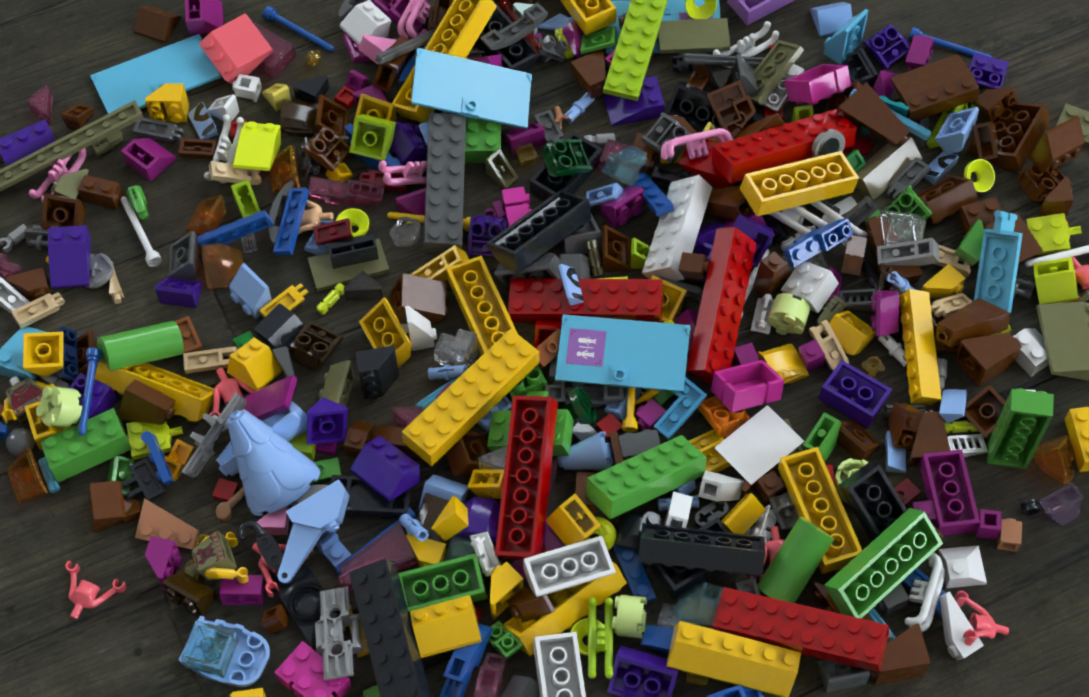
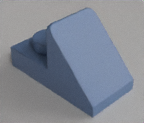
(332, 549)

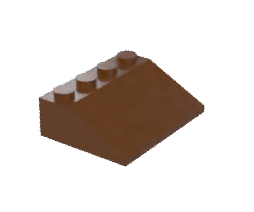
(936, 87)
(1017, 134)

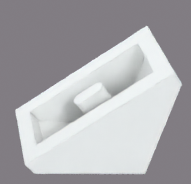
(223, 106)

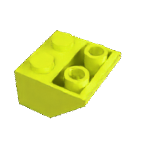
(1056, 281)

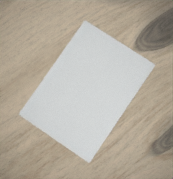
(759, 444)

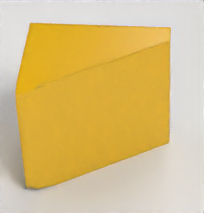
(340, 174)

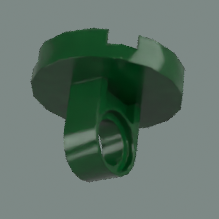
(580, 406)

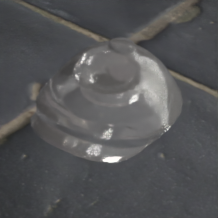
(406, 232)

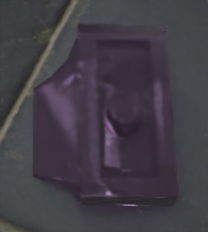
(1063, 504)

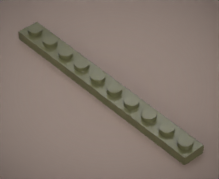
(69, 144)

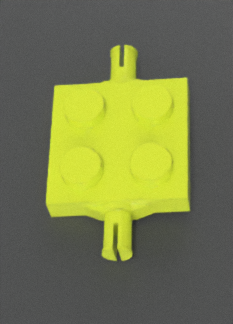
(1052, 232)
(162, 432)

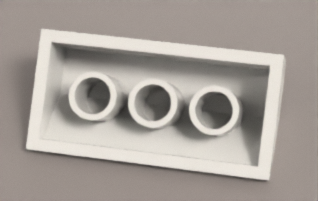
(568, 566)

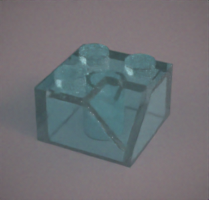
(210, 649)

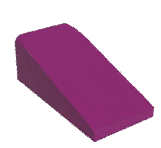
(574, 37)

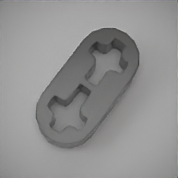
(708, 511)

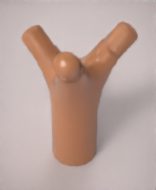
(559, 116)

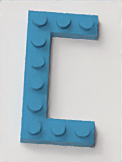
(681, 409)

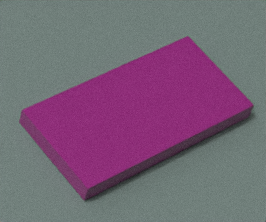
(271, 399)

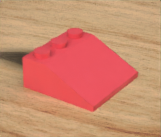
(236, 48)

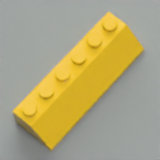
(191, 397)
(569, 607)
(733, 659)

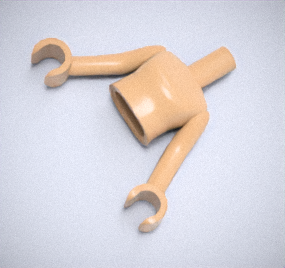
(313, 217)

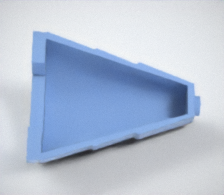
(286, 424)
(268, 464)

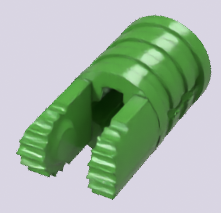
(138, 204)

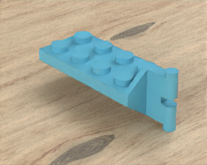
(999, 262)

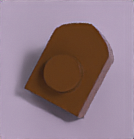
(700, 77)

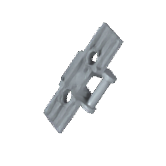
(206, 443)
(330, 634)

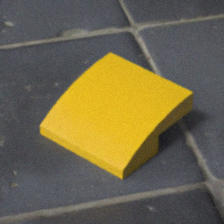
(706, 444)

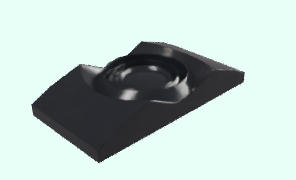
(367, 501)
(302, 602)

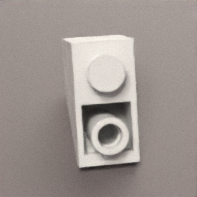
(720, 487)
(678, 510)

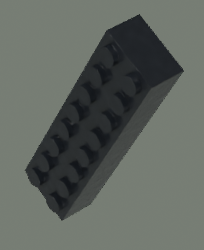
(389, 630)

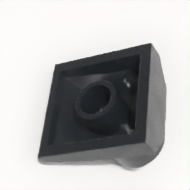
(630, 529)

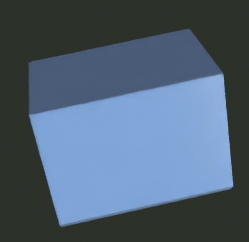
(830, 17)
(444, 489)

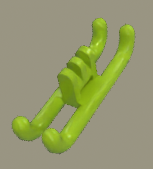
(600, 638)

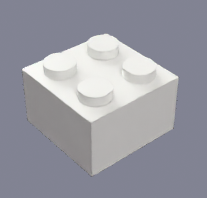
(812, 284)

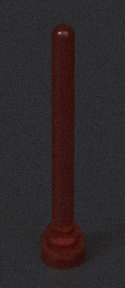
(507, 8)

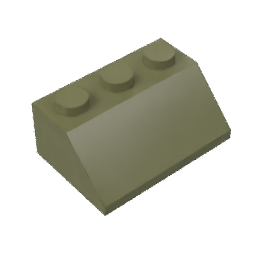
(338, 383)

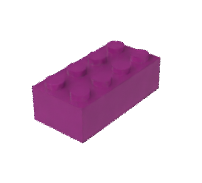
(951, 491)

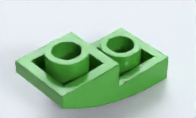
(504, 640)

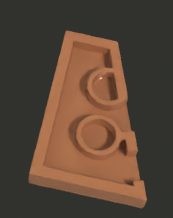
(161, 524)

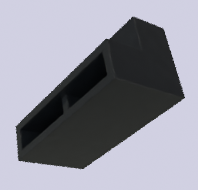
(353, 251)

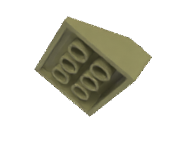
(1066, 338)

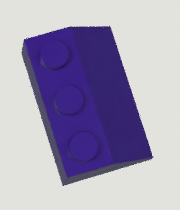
(25, 142)
(854, 394)
(386, 468)
(641, 675)

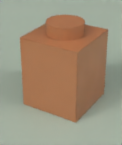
(1010, 535)

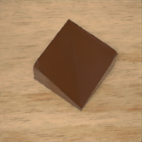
(132, 510)
(275, 619)

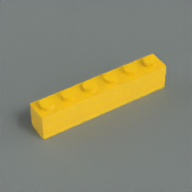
(919, 347)

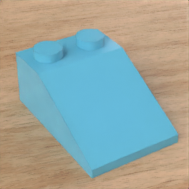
(846, 38)
(12, 356)

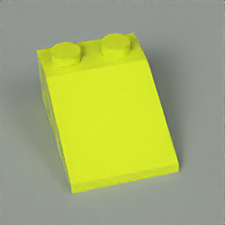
(257, 146)

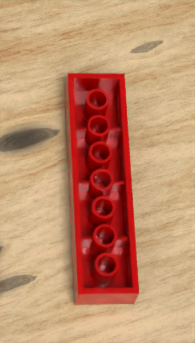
(778, 145)
(602, 298)
(721, 303)
(526, 477)
(803, 629)

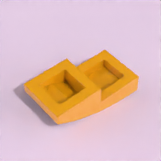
(179, 457)

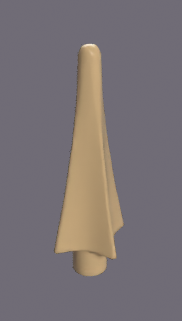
(115, 289)

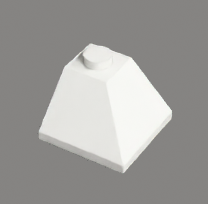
(963, 566)

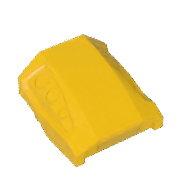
(785, 363)

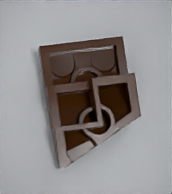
(731, 107)

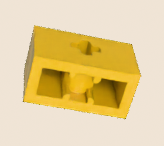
(487, 483)

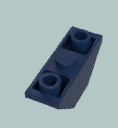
(70, 364)

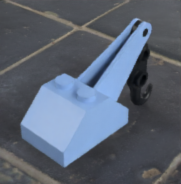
(310, 519)

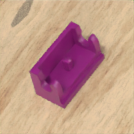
(919, 52)
(242, 594)

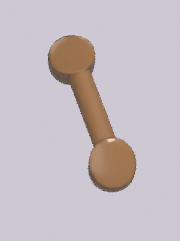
(224, 510)

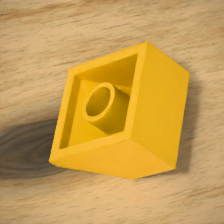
(851, 332)
(254, 364)
(504, 585)

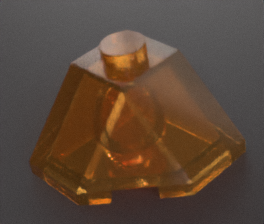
(220, 264)
(1056, 458)

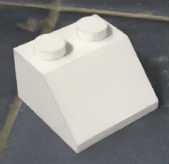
(366, 20)
(1033, 352)

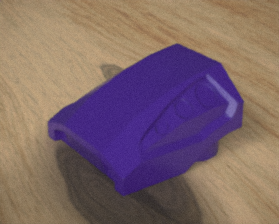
(887, 46)
(481, 231)
(482, 517)

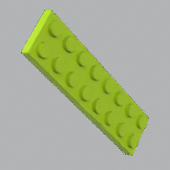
(634, 48)

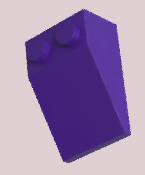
(627, 111)
(69, 256)

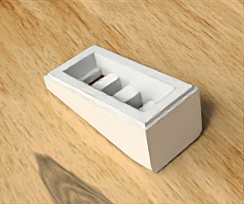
(958, 439)

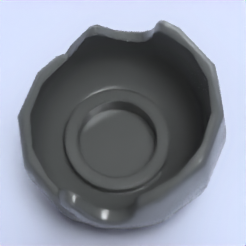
(19, 440)

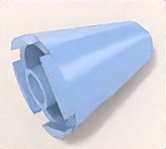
(588, 455)

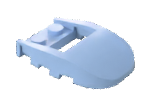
(248, 659)

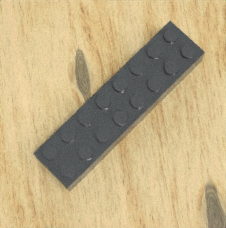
(444, 182)

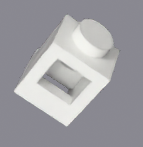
(247, 87)

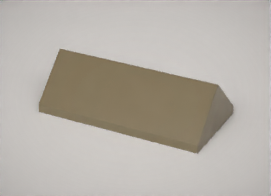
(885, 167)

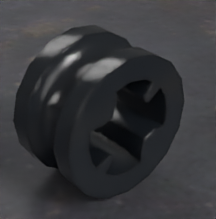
(1030, 507)

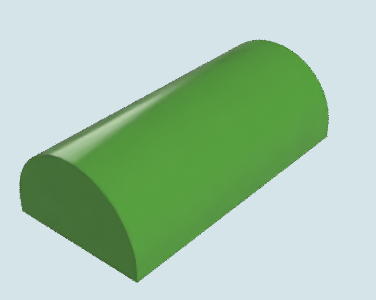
(141, 345)
(795, 561)

